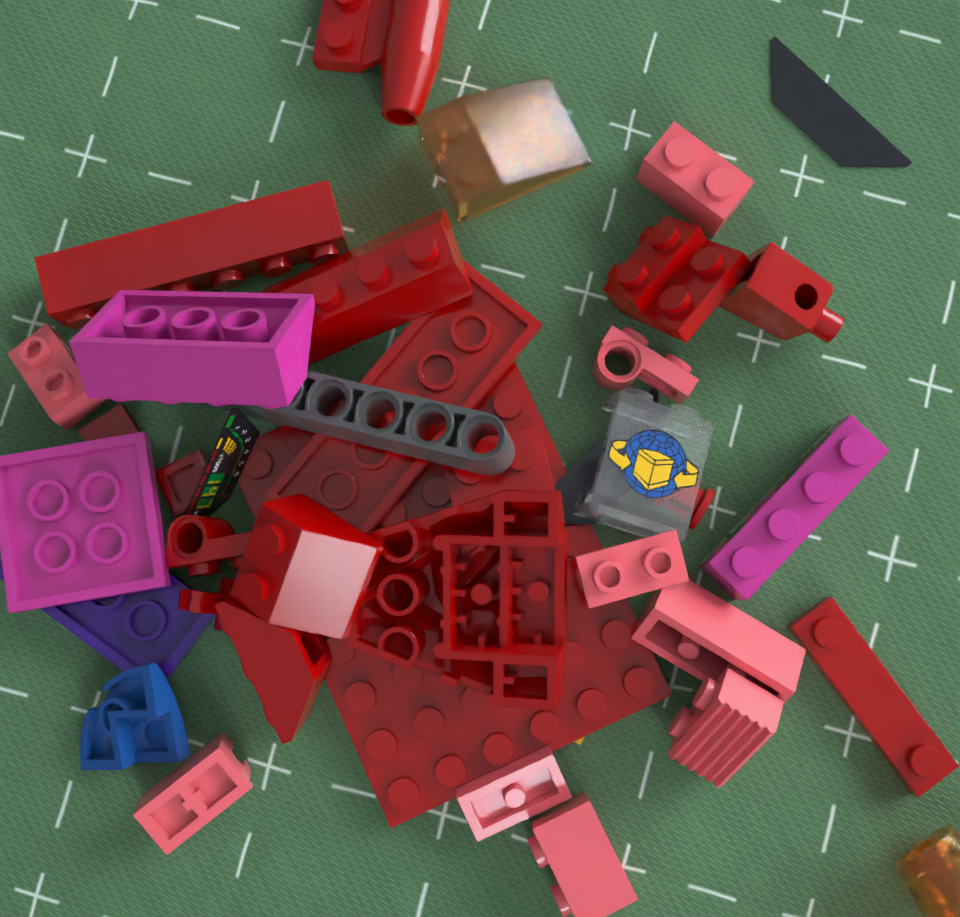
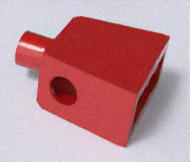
(783, 297)

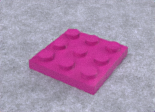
(80, 523)

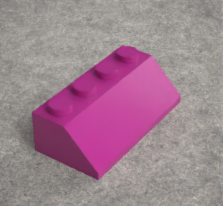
(197, 347)

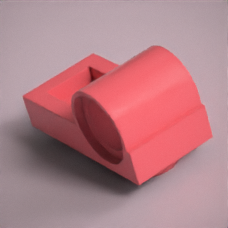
(666, 374)
(54, 377)

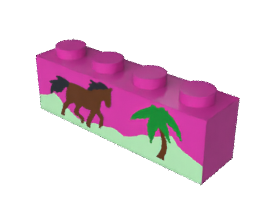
(793, 508)

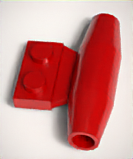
(393, 33)

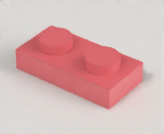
(512, 793)

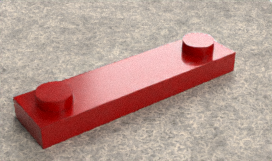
(872, 696)

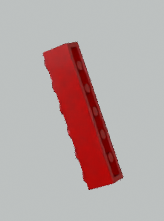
(195, 252)

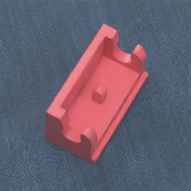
(193, 794)

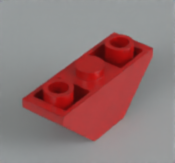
(279, 662)

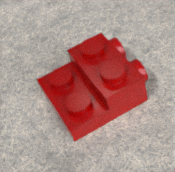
(674, 278)

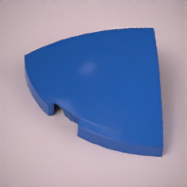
(134, 723)

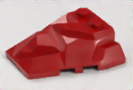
(475, 597)

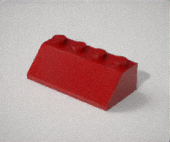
(381, 284)

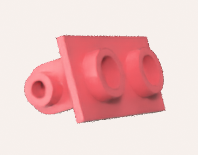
(631, 568)

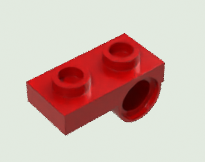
(218, 545)

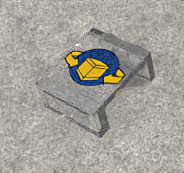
(647, 466)

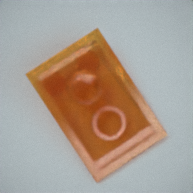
(500, 145)

